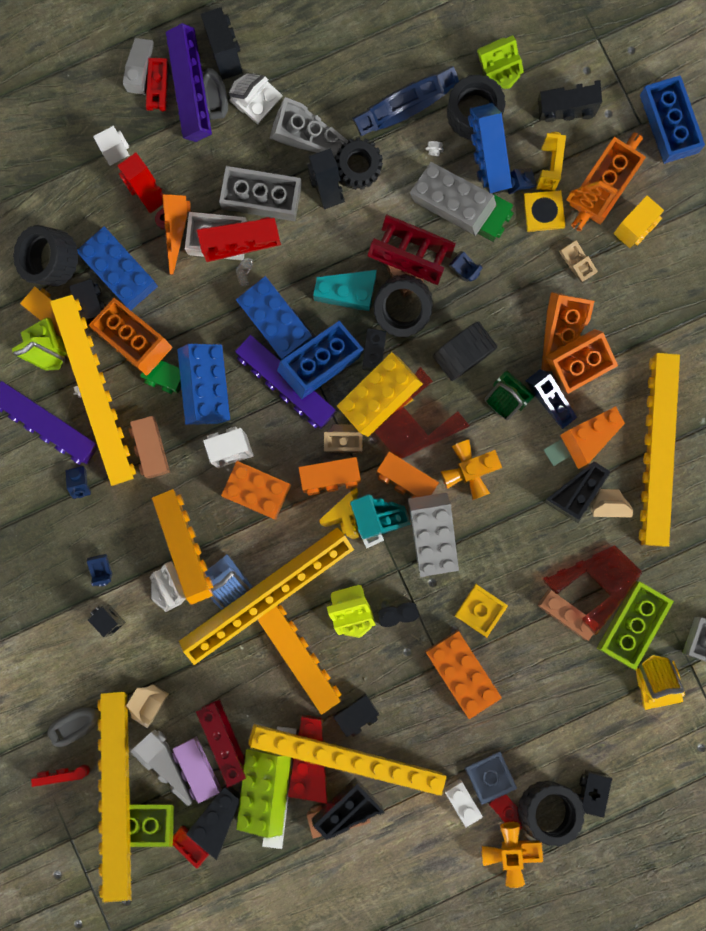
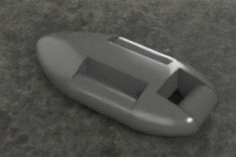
(215, 94)
(73, 726)

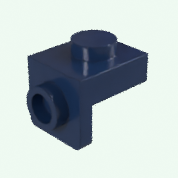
(522, 179)
(465, 267)
(77, 482)
(99, 570)

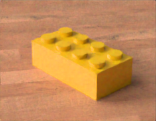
(379, 394)

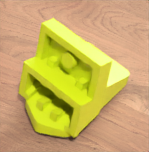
(351, 612)

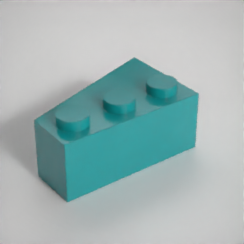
(346, 290)
(378, 517)

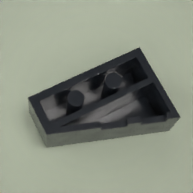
(222, 43)
(570, 104)
(325, 177)
(578, 494)
(348, 808)
(215, 821)

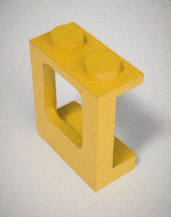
(550, 179)

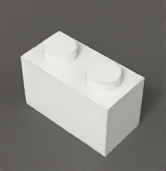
(112, 145)
(463, 803)

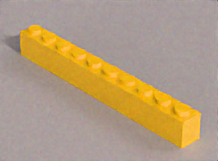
(92, 391)
(660, 450)
(265, 596)
(346, 759)
(115, 798)

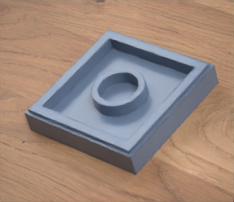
(490, 778)

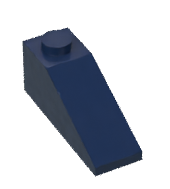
(551, 398)

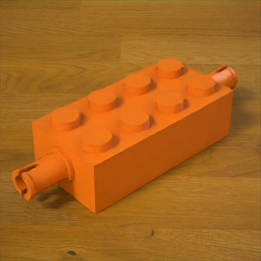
(614, 168)

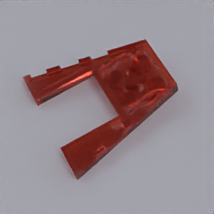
(405, 435)
(611, 571)

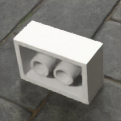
(204, 220)
(228, 447)

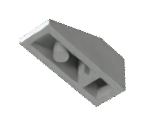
(137, 66)

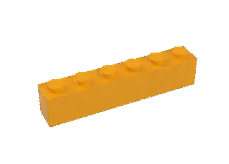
(182, 546)
(299, 659)

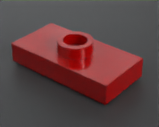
(505, 809)
(188, 848)

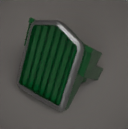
(508, 396)

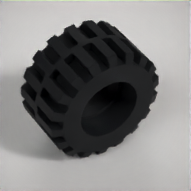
(362, 148)

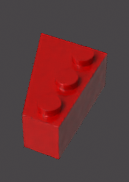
(141, 182)

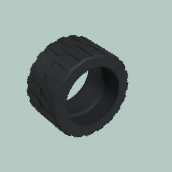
(468, 86)
(29, 251)
(399, 328)
(464, 351)
(573, 818)

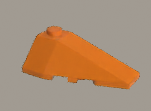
(593, 197)
(175, 218)
(564, 322)

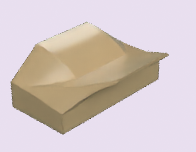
(343, 439)
(611, 504)
(146, 704)

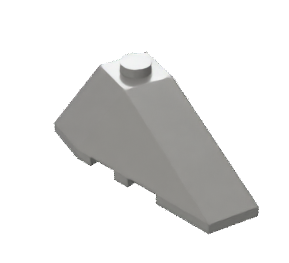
(303, 130)
(157, 755)

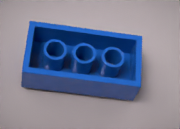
(672, 119)
(490, 147)
(117, 268)
(274, 318)
(320, 359)
(203, 384)

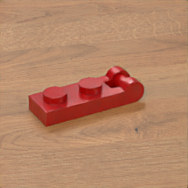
(157, 83)
(61, 775)

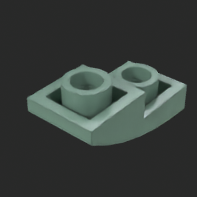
(557, 452)

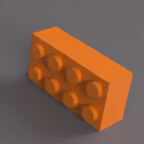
(130, 336)
(463, 674)

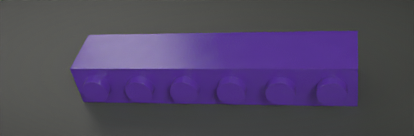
(188, 83)
(265, 365)
(46, 424)

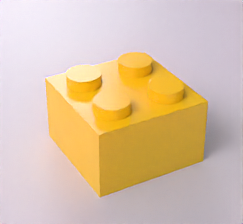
(639, 222)

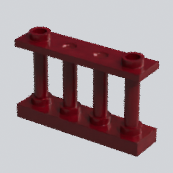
(406, 261)
(222, 742)

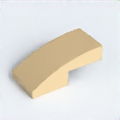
(577, 261)

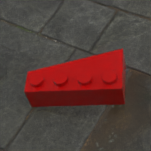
(238, 238)
(307, 778)

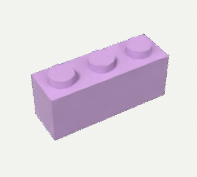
(196, 770)

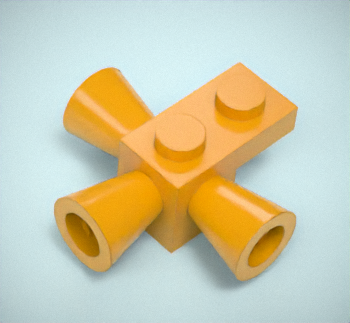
(471, 469)
(513, 854)

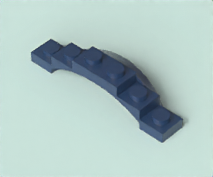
(406, 101)

